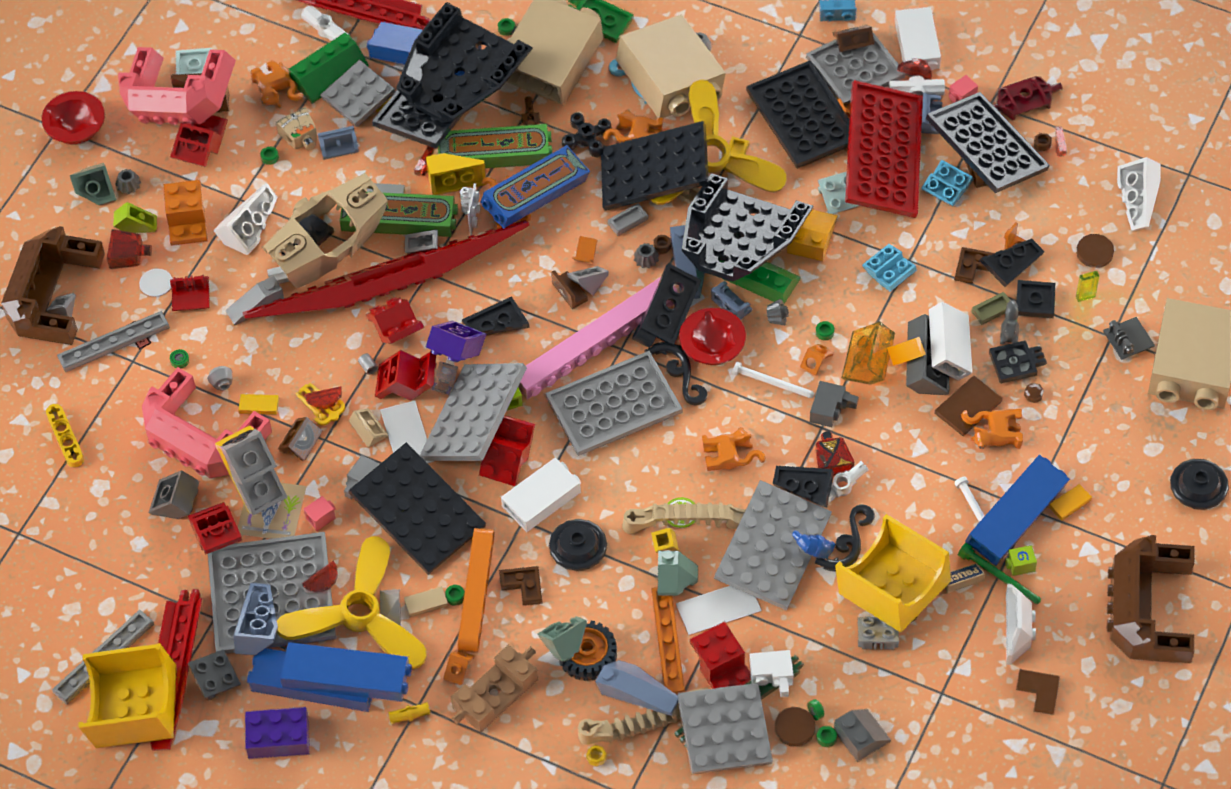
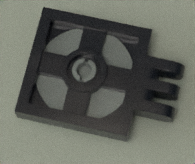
(1016, 361)

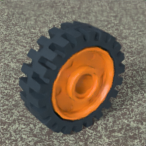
(602, 652)

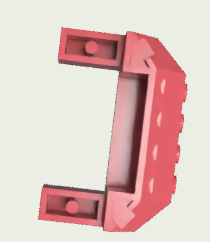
(189, 105)
(181, 438)

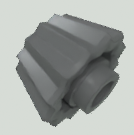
(127, 181)
(646, 256)
(777, 312)

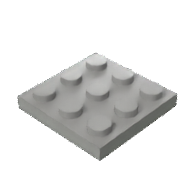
(358, 93)

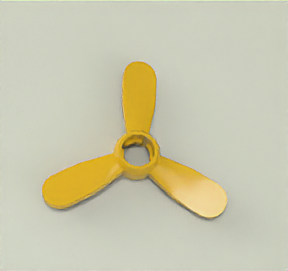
(745, 167)
(368, 576)

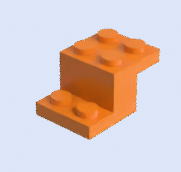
(185, 212)

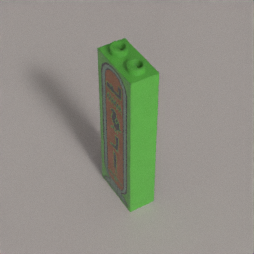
(500, 145)
(413, 214)

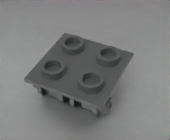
(1128, 337)
(214, 674)

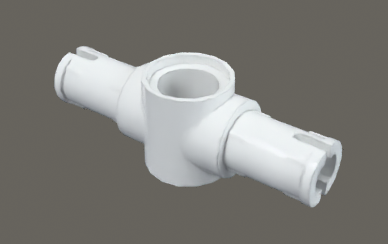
(849, 477)

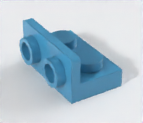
(837, 10)

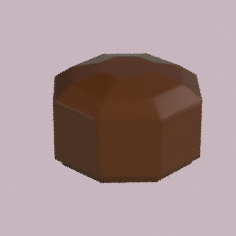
(1042, 142)
(662, 243)
(1034, 392)

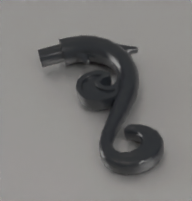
(685, 370)
(854, 540)

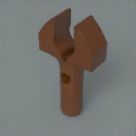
(529, 112)

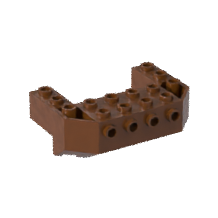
(36, 279)
(1132, 598)

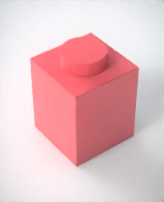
(962, 89)
(320, 513)

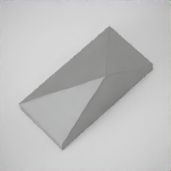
(421, 241)
(590, 278)
(62, 305)
(390, 605)

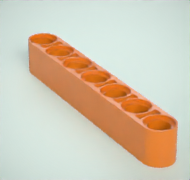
(476, 590)

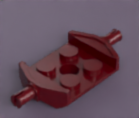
(1012, 103)

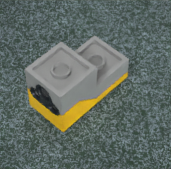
(251, 469)

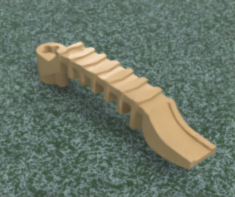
(644, 518)
(604, 731)

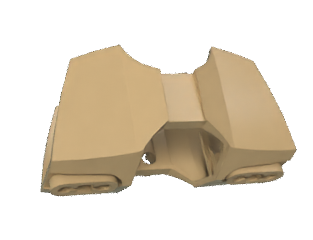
(306, 261)

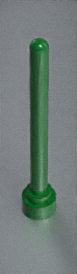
(968, 553)

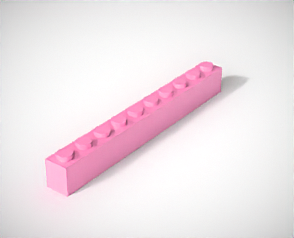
(587, 342)

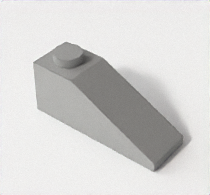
(262, 293)

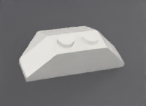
(1018, 624)

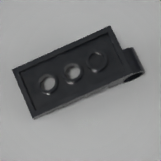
(659, 319)

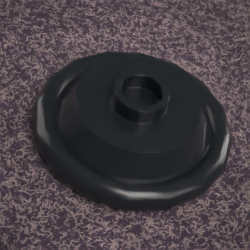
(1199, 484)
(578, 544)

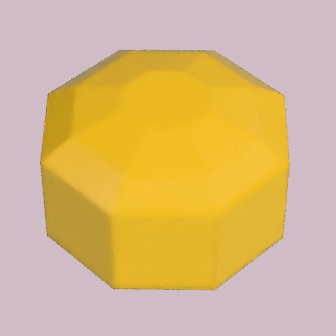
(596, 755)

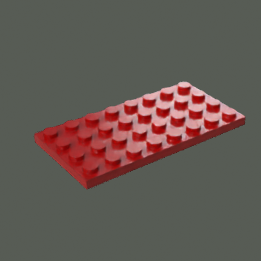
(884, 149)

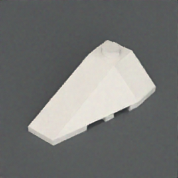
(1139, 186)
(244, 225)

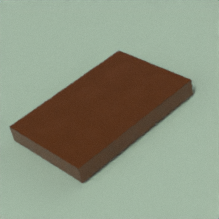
(971, 396)

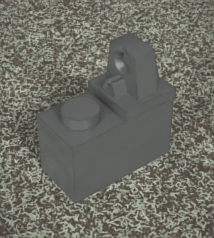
(828, 403)

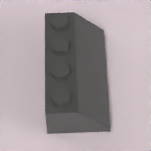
(920, 374)

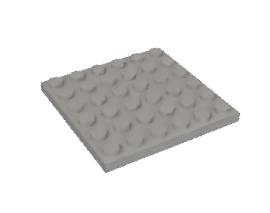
(277, 562)

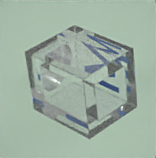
(444, 378)

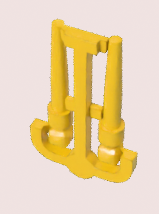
(321, 418)

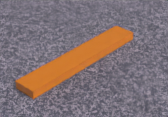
(668, 642)

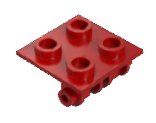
(190, 293)

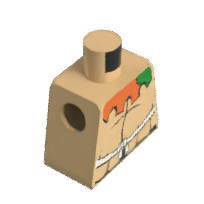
(298, 129)

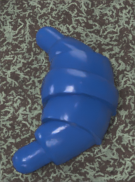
(814, 544)

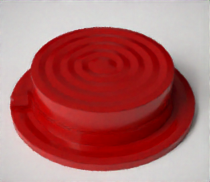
(73, 117)
(712, 336)

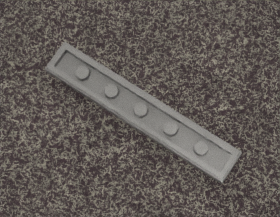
(113, 341)
(120, 639)

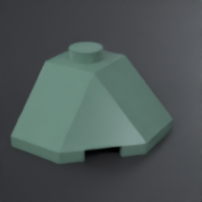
(93, 184)
(675, 573)
(564, 638)

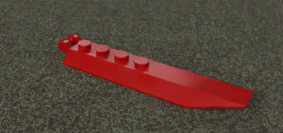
(377, 11)
(178, 639)

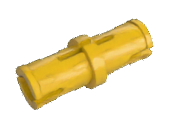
(409, 713)

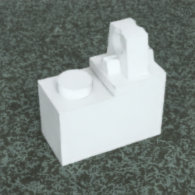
(772, 668)

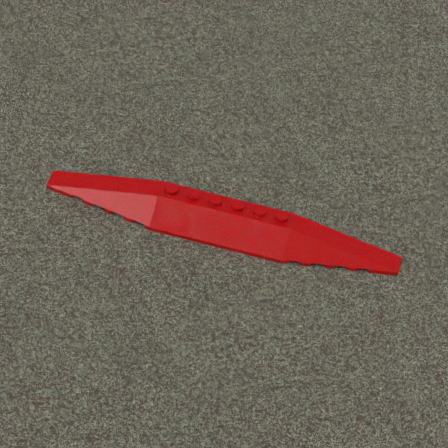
(387, 275)

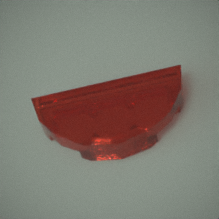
(916, 67)
(1060, 142)
(421, 167)
(325, 398)
(323, 579)

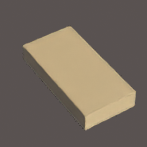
(426, 601)

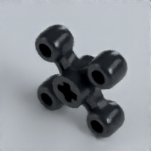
(586, 134)

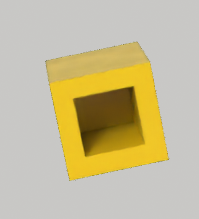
(665, 540)

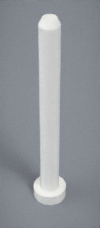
(771, 380)
(962, 484)

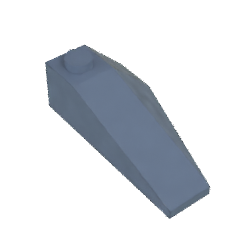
(681, 260)
(257, 621)
(635, 686)

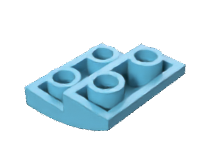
(947, 183)
(889, 267)

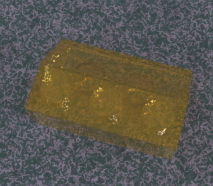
(868, 354)

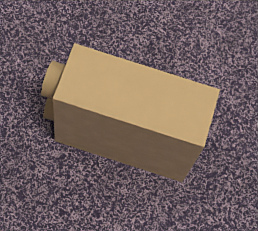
(561, 50)
(665, 62)
(1193, 355)

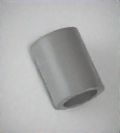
(368, 364)

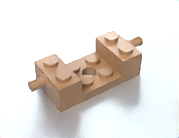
(510, 675)

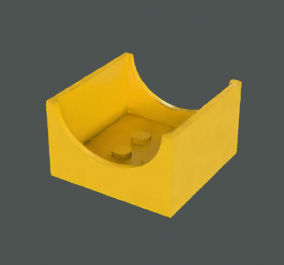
(896, 575)
(130, 696)

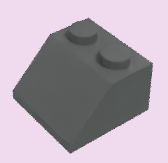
(174, 496)
(860, 733)

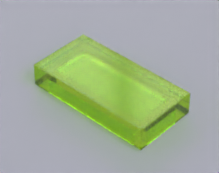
(1087, 286)

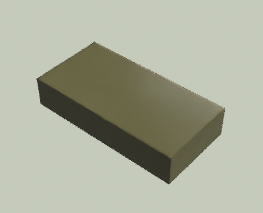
(991, 308)

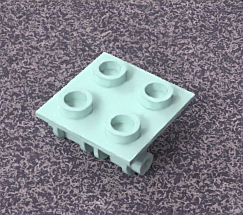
(833, 191)

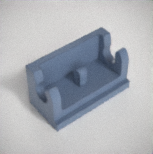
(928, 107)
(338, 142)
(729, 301)

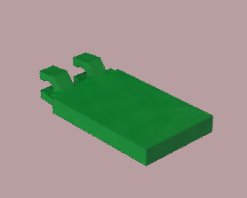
(613, 19)

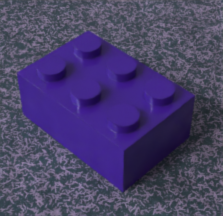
(455, 341)
(277, 733)

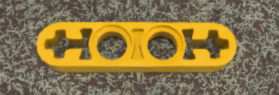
(64, 435)

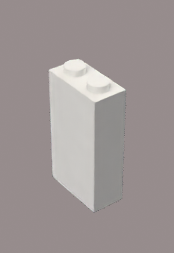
(918, 36)
(950, 341)
(541, 494)

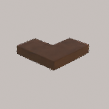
(968, 264)
(525, 579)
(1043, 685)

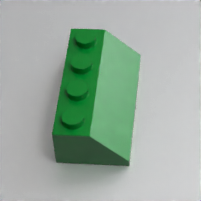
(326, 66)
(769, 282)

